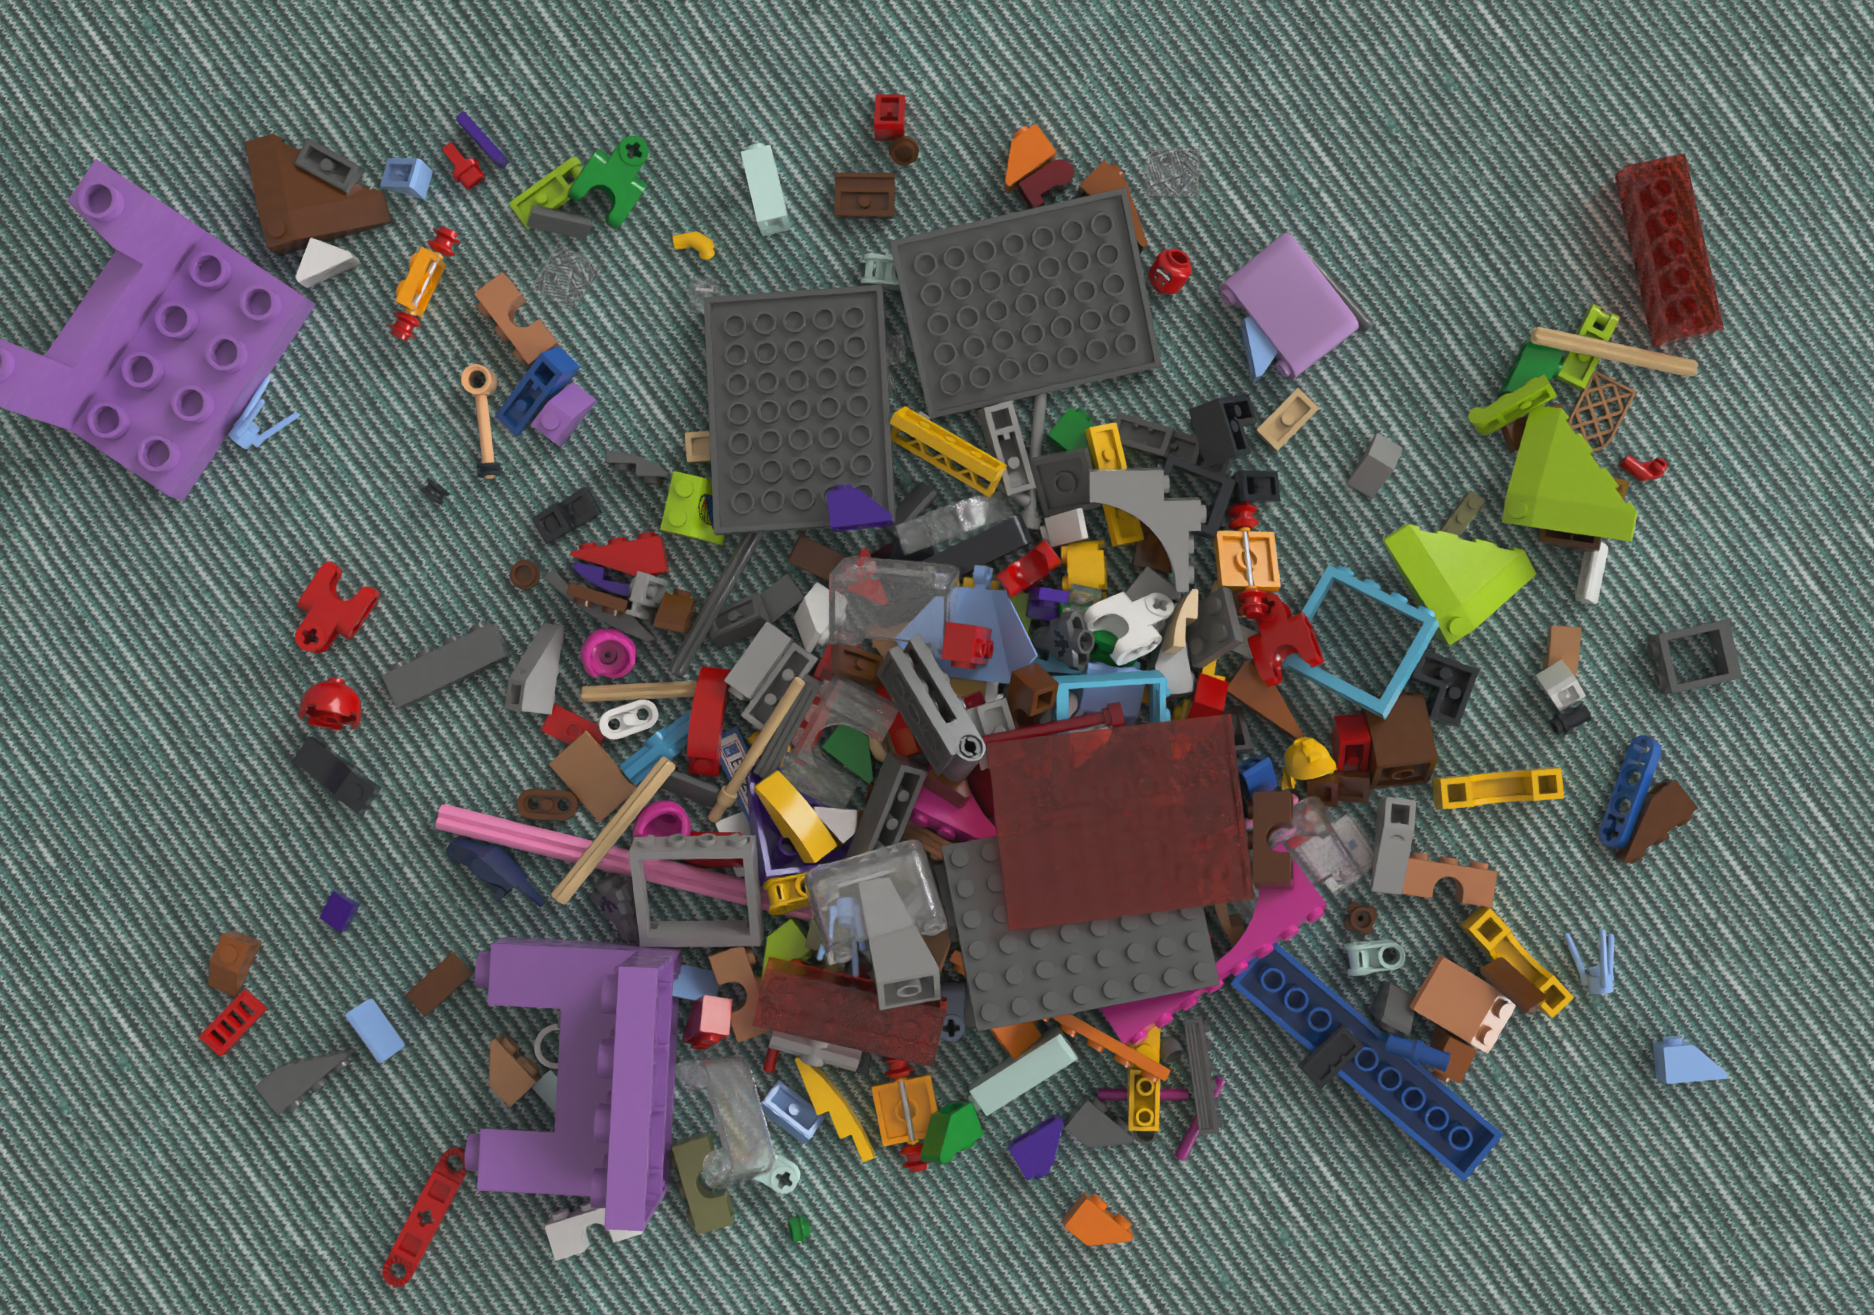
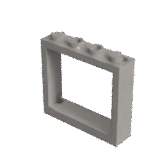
(697, 933)

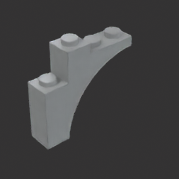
(1142, 495)

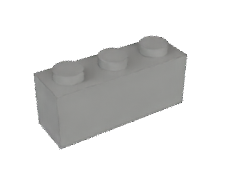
(793, 664)

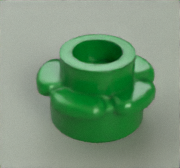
(798, 1228)

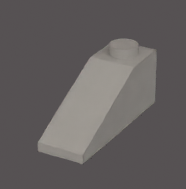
(1007, 445)

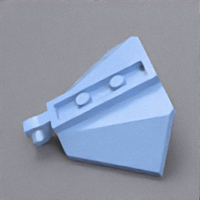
(994, 611)

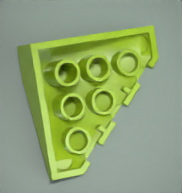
(1562, 485)
(1457, 576)

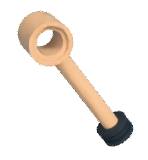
(488, 468)

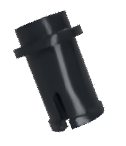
(1563, 723)

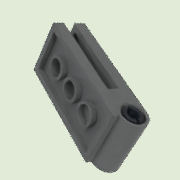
(932, 709)

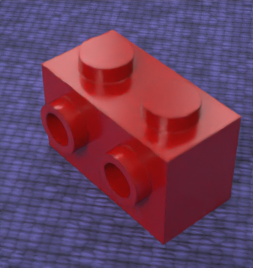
(967, 645)

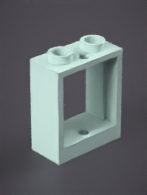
(765, 189)

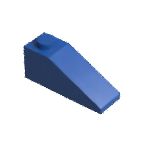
(540, 384)
(1256, 775)

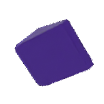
(339, 911)

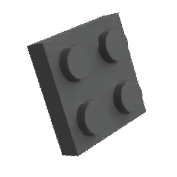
(1063, 481)
(1215, 629)

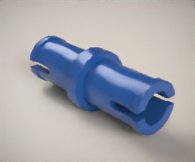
(1417, 1052)

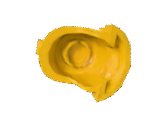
(1305, 761)

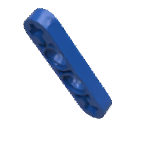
(1634, 793)

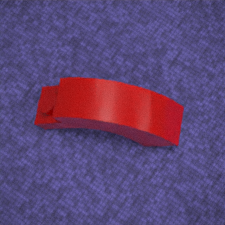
(707, 721)

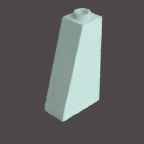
(1017, 1076)

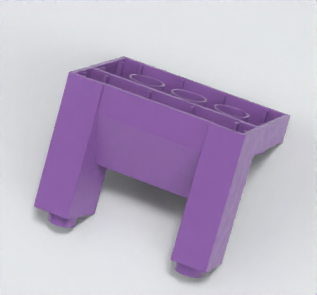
(159, 343)
(610, 1077)

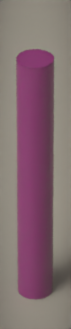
(1120, 1094)
(1193, 1130)

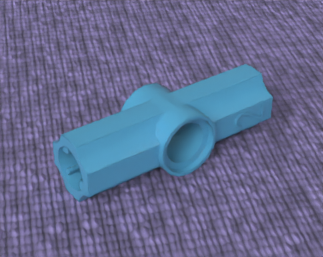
(665, 742)

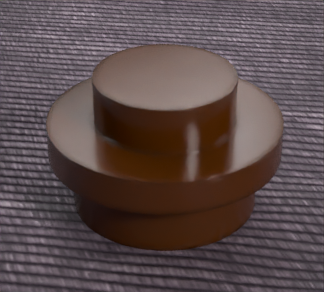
(904, 150)
(525, 574)

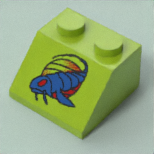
(690, 509)

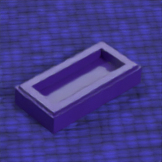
(482, 140)

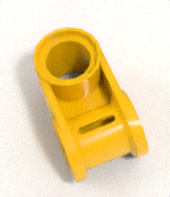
(790, 892)

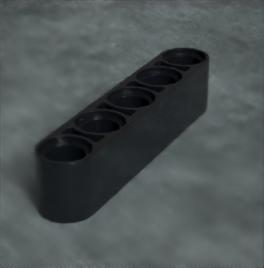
(986, 546)

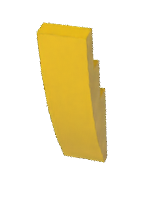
(828, 1098)

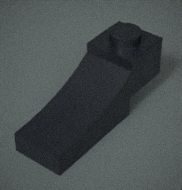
(337, 775)

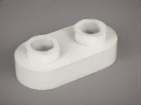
(628, 719)

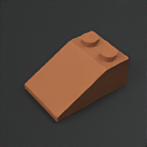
(1463, 1004)

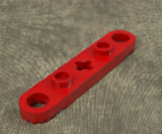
(416, 1235)

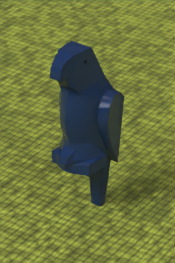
(492, 867)

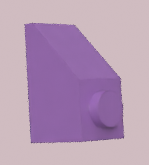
(563, 413)

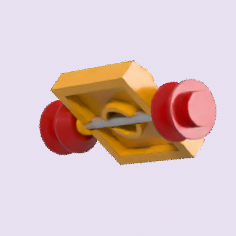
(418, 287)
(1247, 560)
(905, 1110)

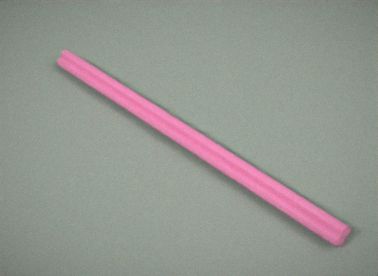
(616, 860)

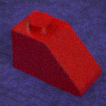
(1350, 742)

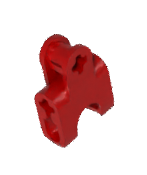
(1029, 570)
(328, 613)
(1281, 636)

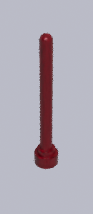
(1110, 716)

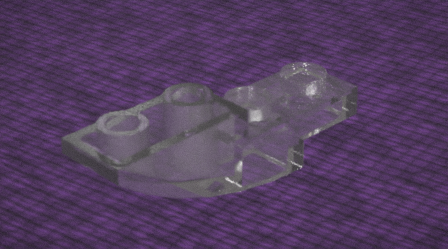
(953, 521)

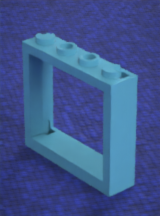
(1395, 601)
(1157, 690)

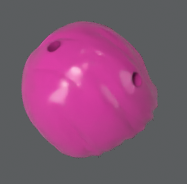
(612, 641)
(662, 820)

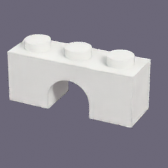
(568, 1230)

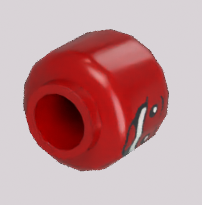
(1170, 271)

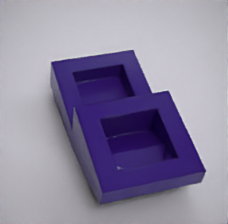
(599, 577)

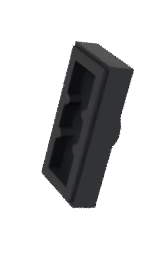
(1330, 1056)

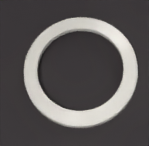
(537, 1047)

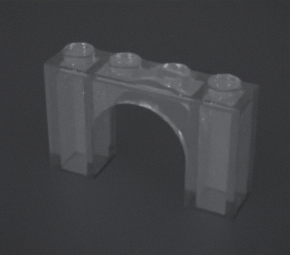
(840, 704)

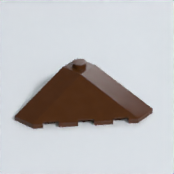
(303, 206)

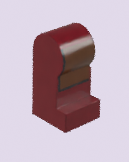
(1051, 178)

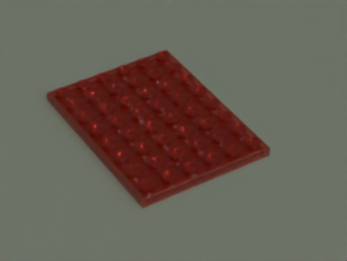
(1119, 821)

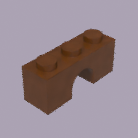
(1030, 693)
(1270, 813)

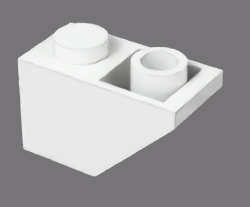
(813, 617)

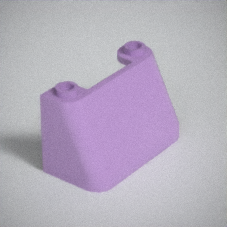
(1290, 305)

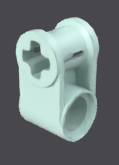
(885, 272)
(1371, 957)
(773, 1178)

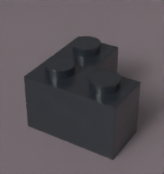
(1221, 428)
(1450, 686)

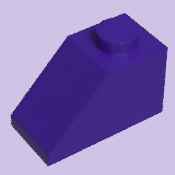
(855, 510)
(1037, 1147)

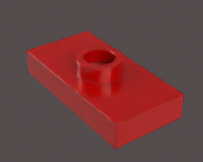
(569, 726)

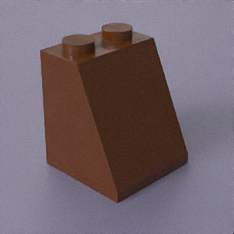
(1402, 744)

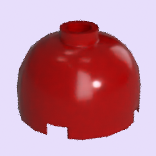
(330, 705)

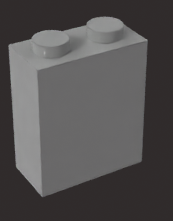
(758, 662)

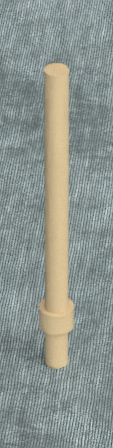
(728, 793)

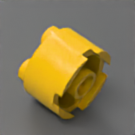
(1085, 565)

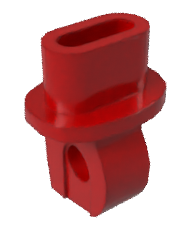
(465, 170)

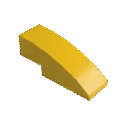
(795, 818)

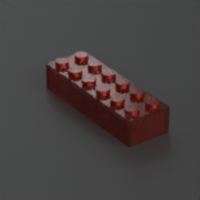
(1668, 250)
(846, 1013)

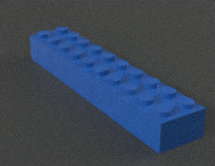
(1390, 1082)

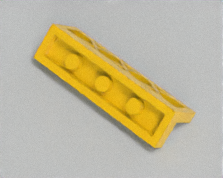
(950, 447)
(1108, 454)

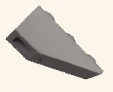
(1174, 667)
(534, 678)
(1392, 844)

